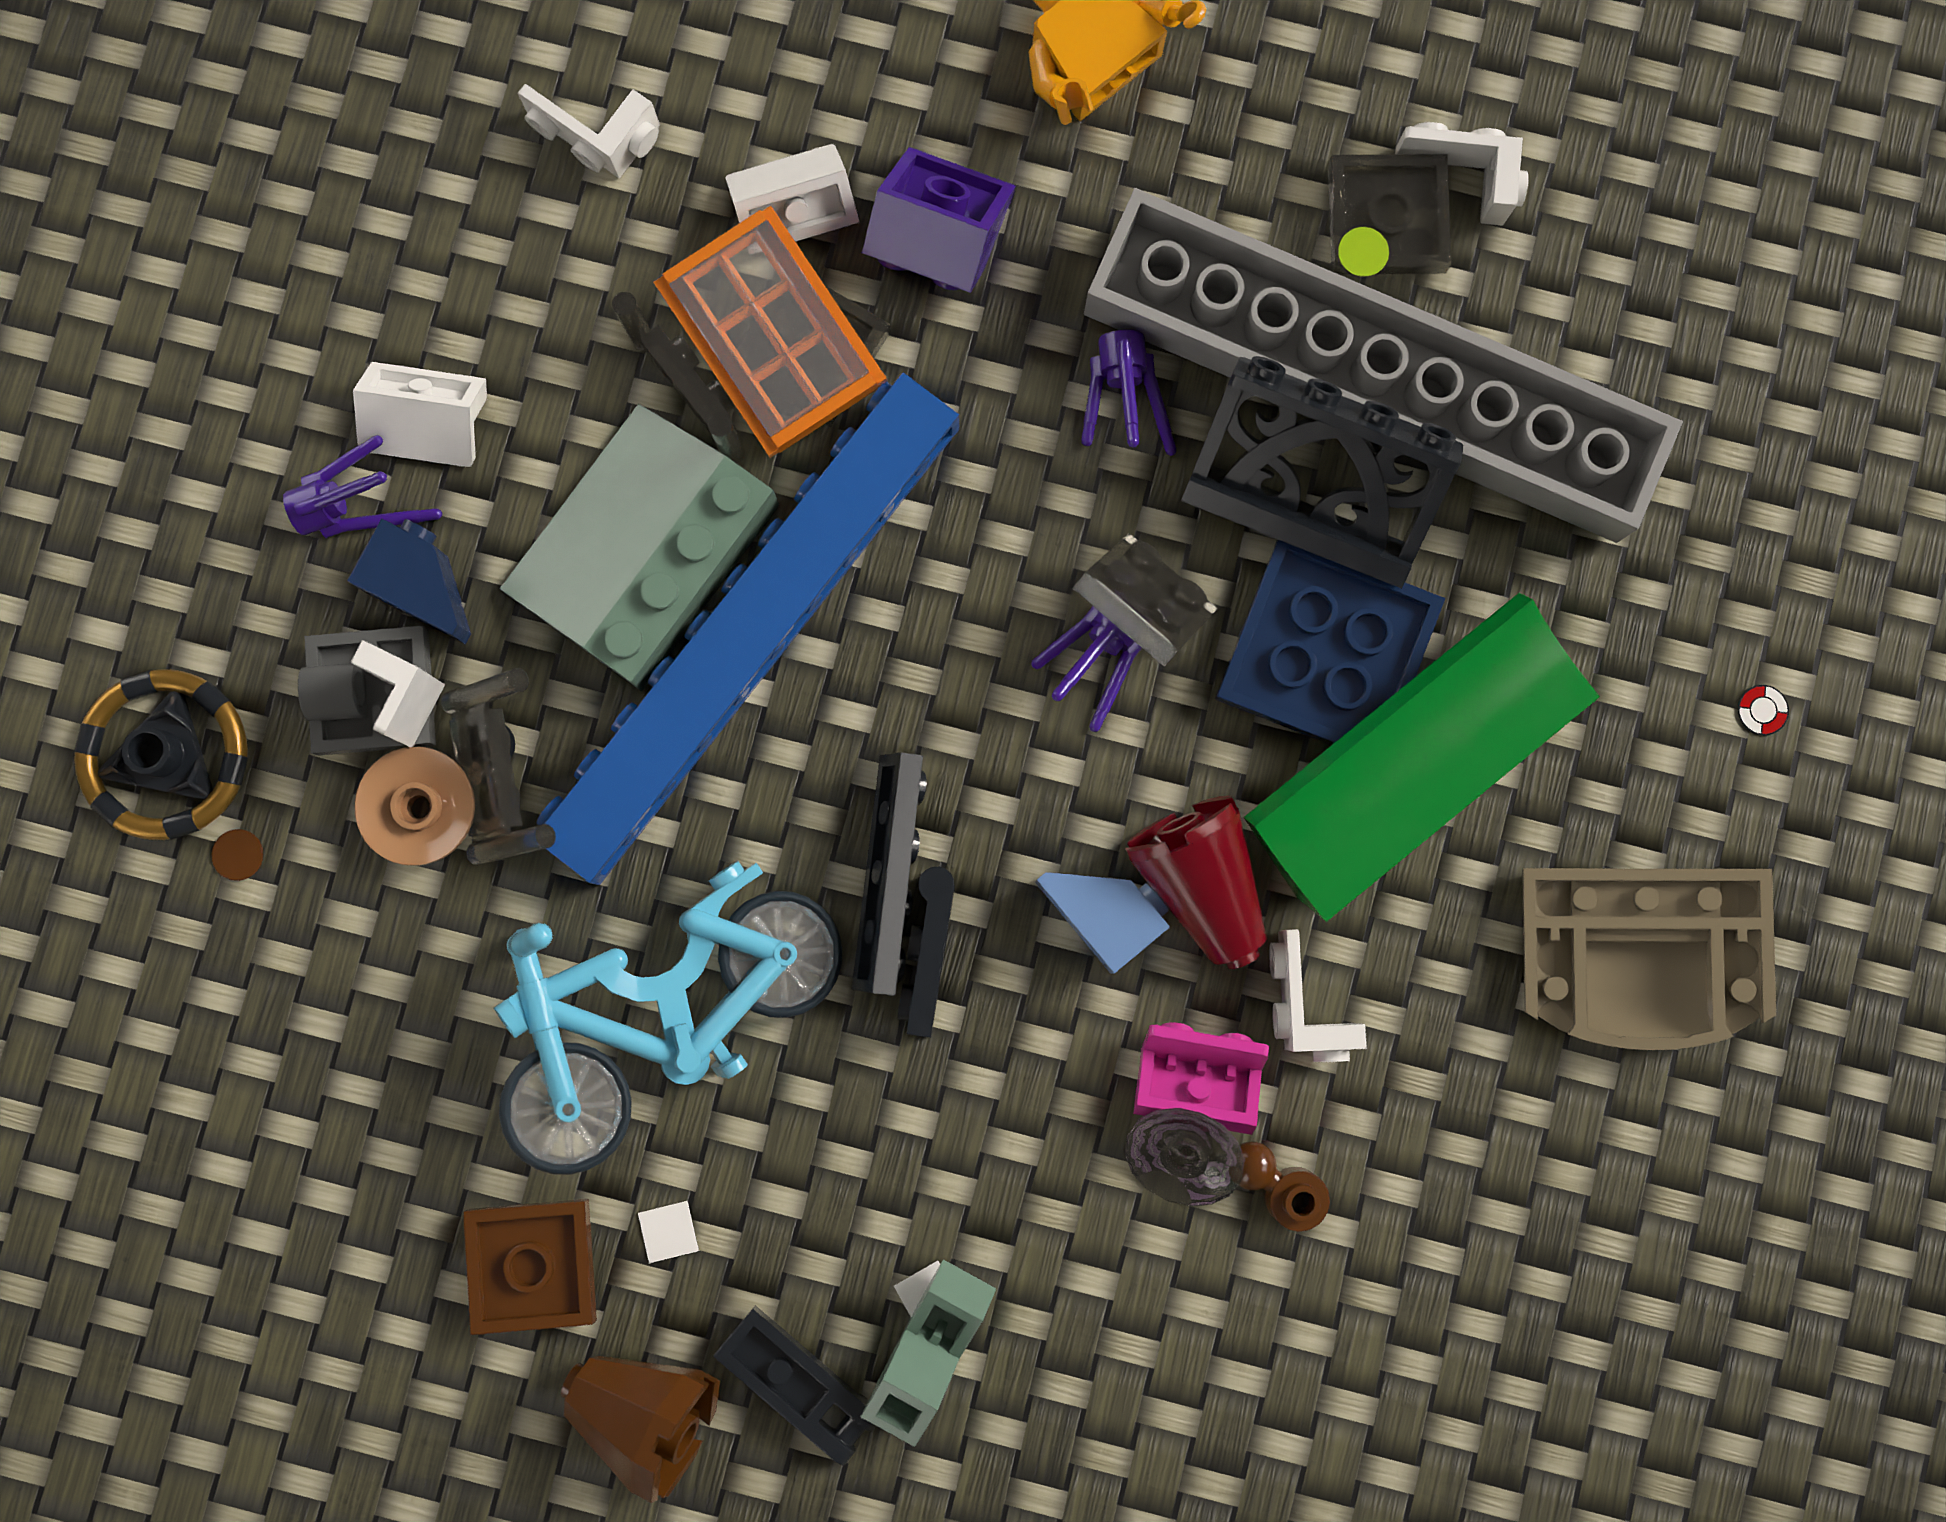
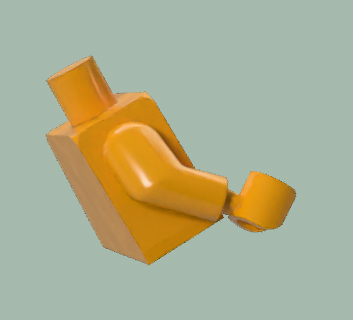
(1098, 46)

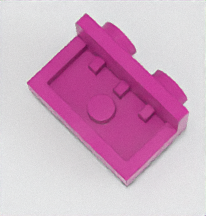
(1201, 1075)

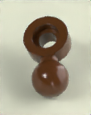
(1281, 1186)

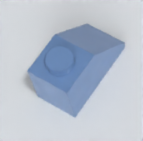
(1107, 914)

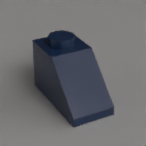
(412, 577)

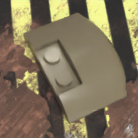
(1649, 953)

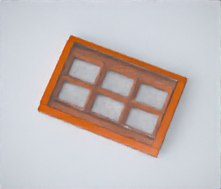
(770, 331)

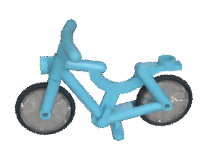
(571, 1102)

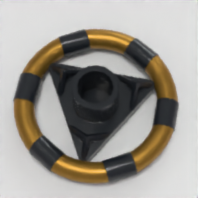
(161, 754)

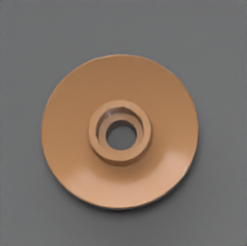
(387, 798)

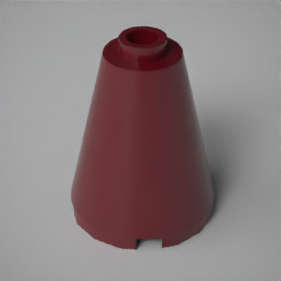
(1205, 878)

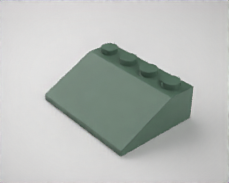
(641, 545)

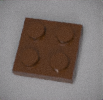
(529, 1266)

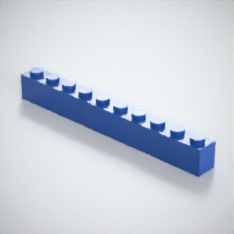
(749, 627)

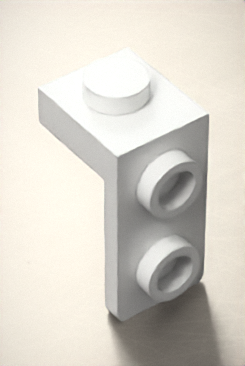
(625, 136)
(1483, 148)
(1326, 1041)

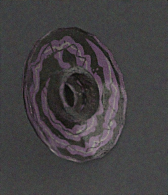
(1184, 1156)

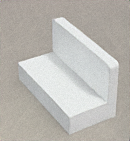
(804, 190)
(419, 412)
(410, 699)

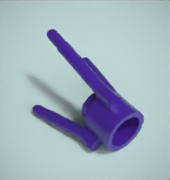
(1124, 363)
(321, 503)
(1105, 637)

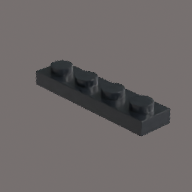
(886, 893)

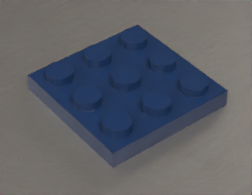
(1325, 644)

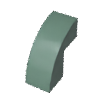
(928, 1353)

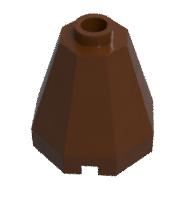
(640, 1418)

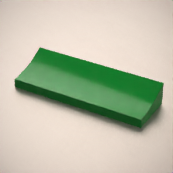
(1421, 758)

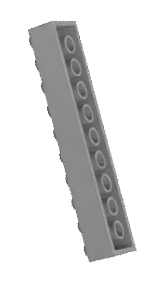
(1519, 418)

